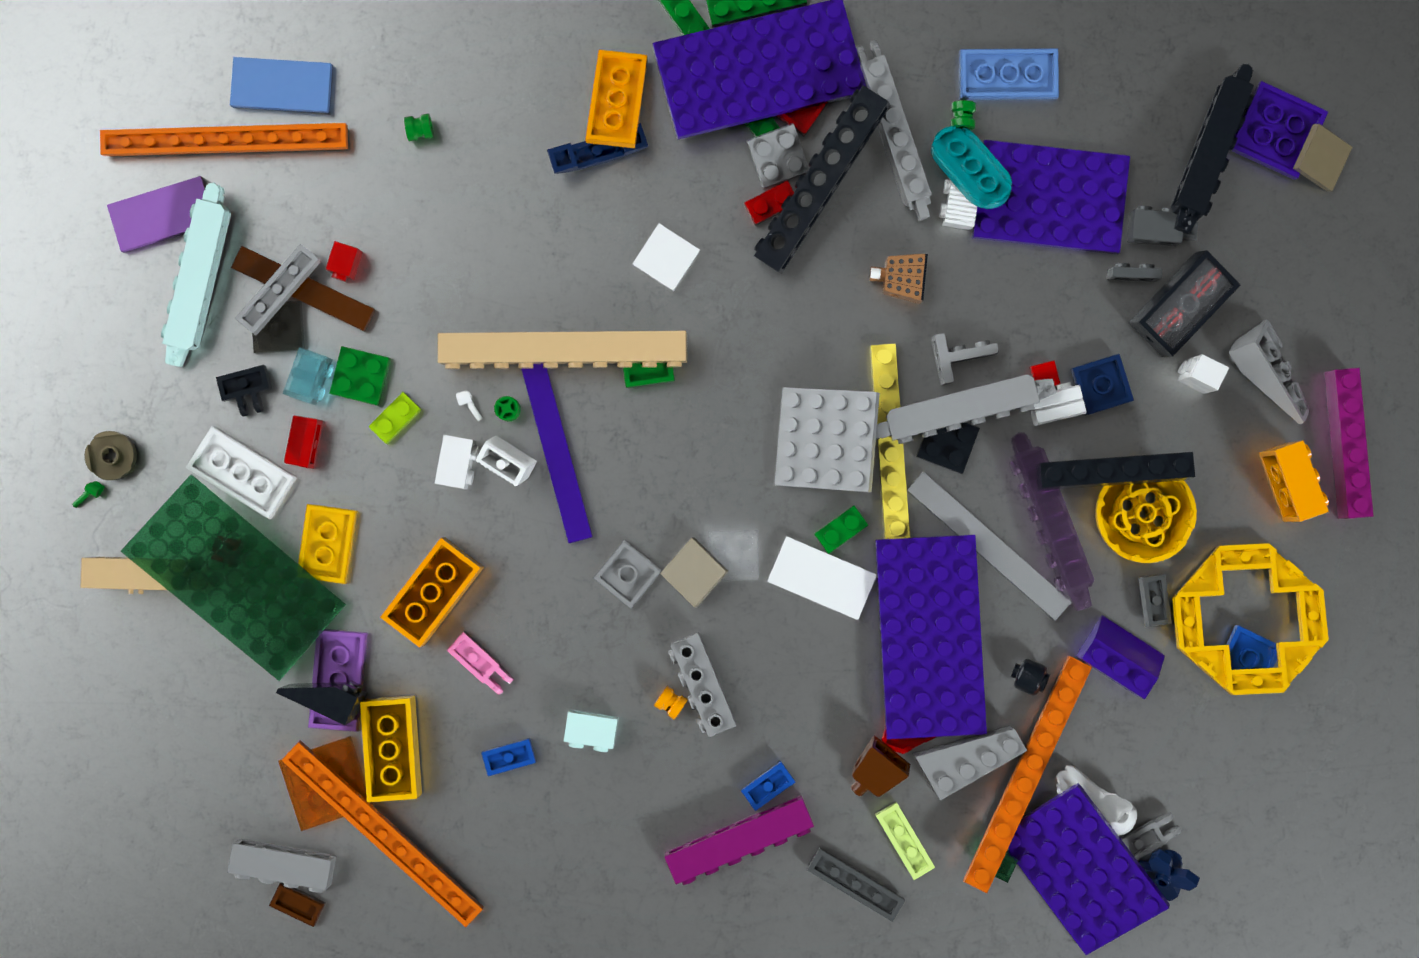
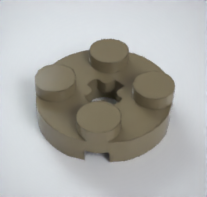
(125, 455)

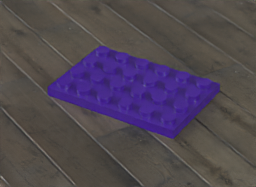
(1058, 198)
(1084, 870)

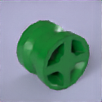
(503, 406)

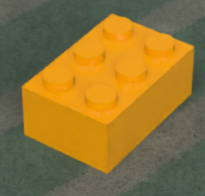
(1294, 481)

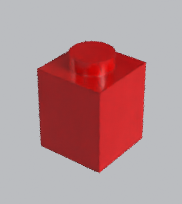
(343, 261)

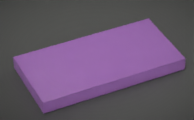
(155, 214)
(338, 658)

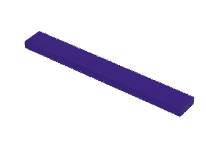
(557, 453)

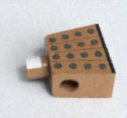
(902, 277)

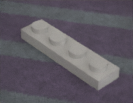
(278, 289)

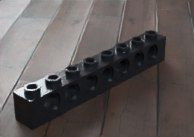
(861, 100)

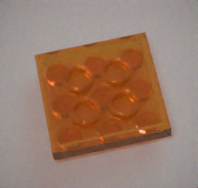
(307, 803)

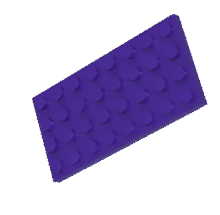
(759, 68)
(931, 637)

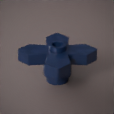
(1167, 873)

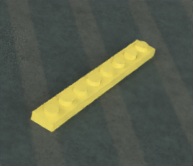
(890, 452)

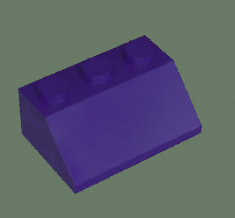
(1122, 657)

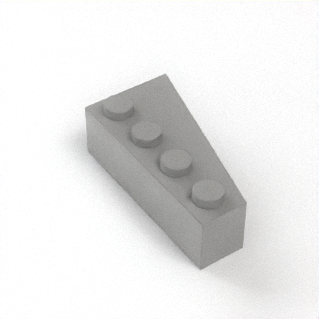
(968, 759)

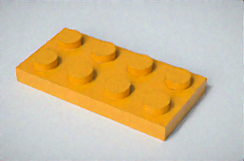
(616, 99)

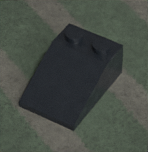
(334, 700)

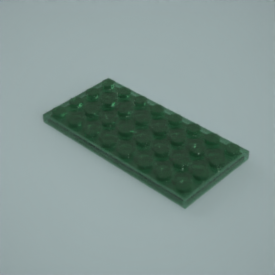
(233, 577)

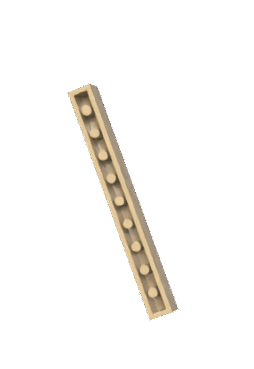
(562, 348)

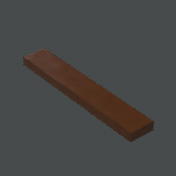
(309, 291)

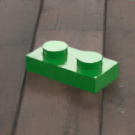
(841, 529)

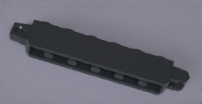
(1211, 149)

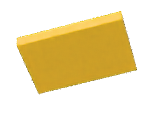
(327, 542)

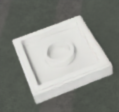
(666, 257)

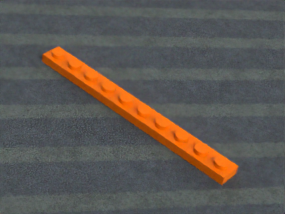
(224, 139)
(1027, 774)
(382, 833)

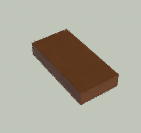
(297, 904)

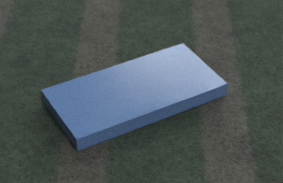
(1008, 74)
(281, 85)

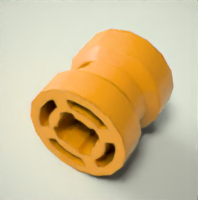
(670, 702)

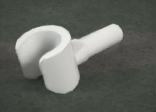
(465, 397)

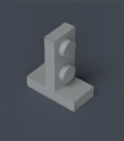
(958, 354)

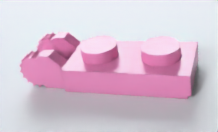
(478, 661)

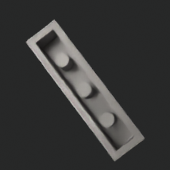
(282, 865)

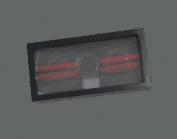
(1184, 303)

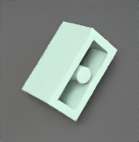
(590, 730)

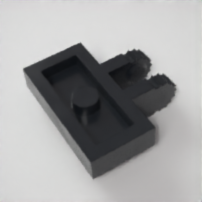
(242, 384)

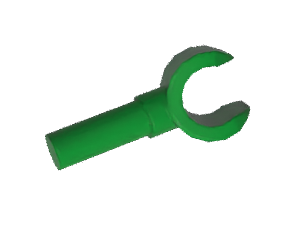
(92, 488)

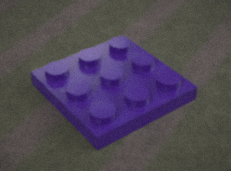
(1276, 129)

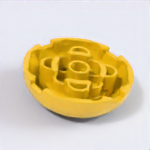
(1152, 543)

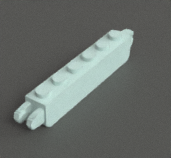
(196, 275)

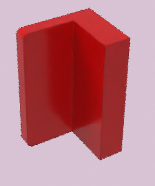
(303, 441)

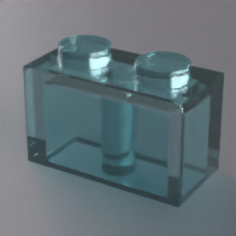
(308, 376)

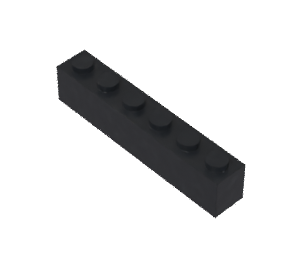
(1115, 471)

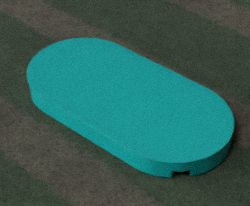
(971, 167)

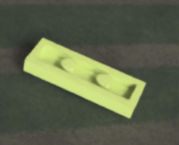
(905, 840)

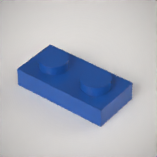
(508, 757)
(768, 785)

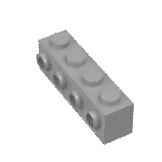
(703, 685)

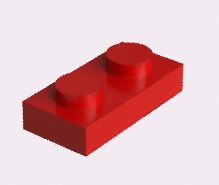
(768, 203)

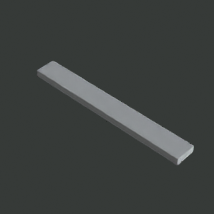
(989, 546)

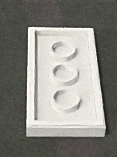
(241, 472)
(822, 578)

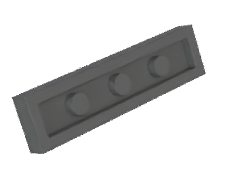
(855, 884)

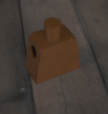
(878, 769)

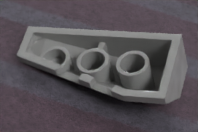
(1262, 363)

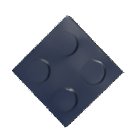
(1103, 384)

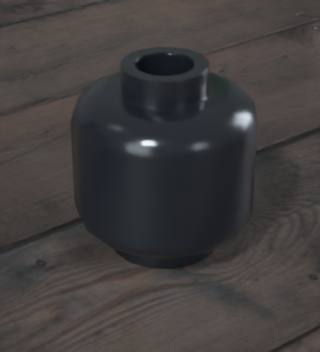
(1030, 677)

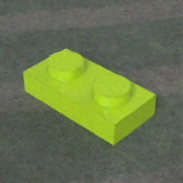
(394, 417)

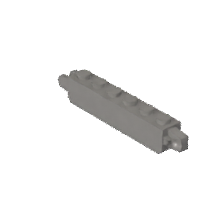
(896, 134)
(964, 406)

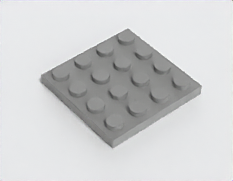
(827, 439)

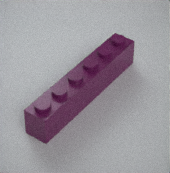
(1348, 443)
(738, 840)

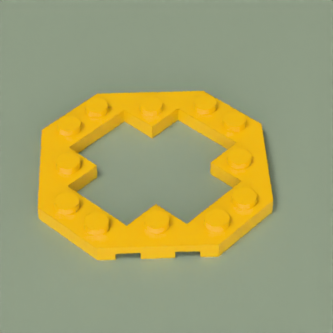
(1216, 660)

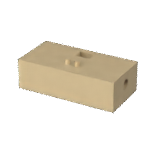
(116, 574)

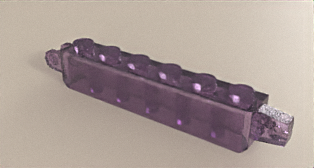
(1054, 525)

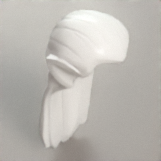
(1117, 811)

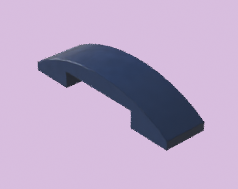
(585, 155)

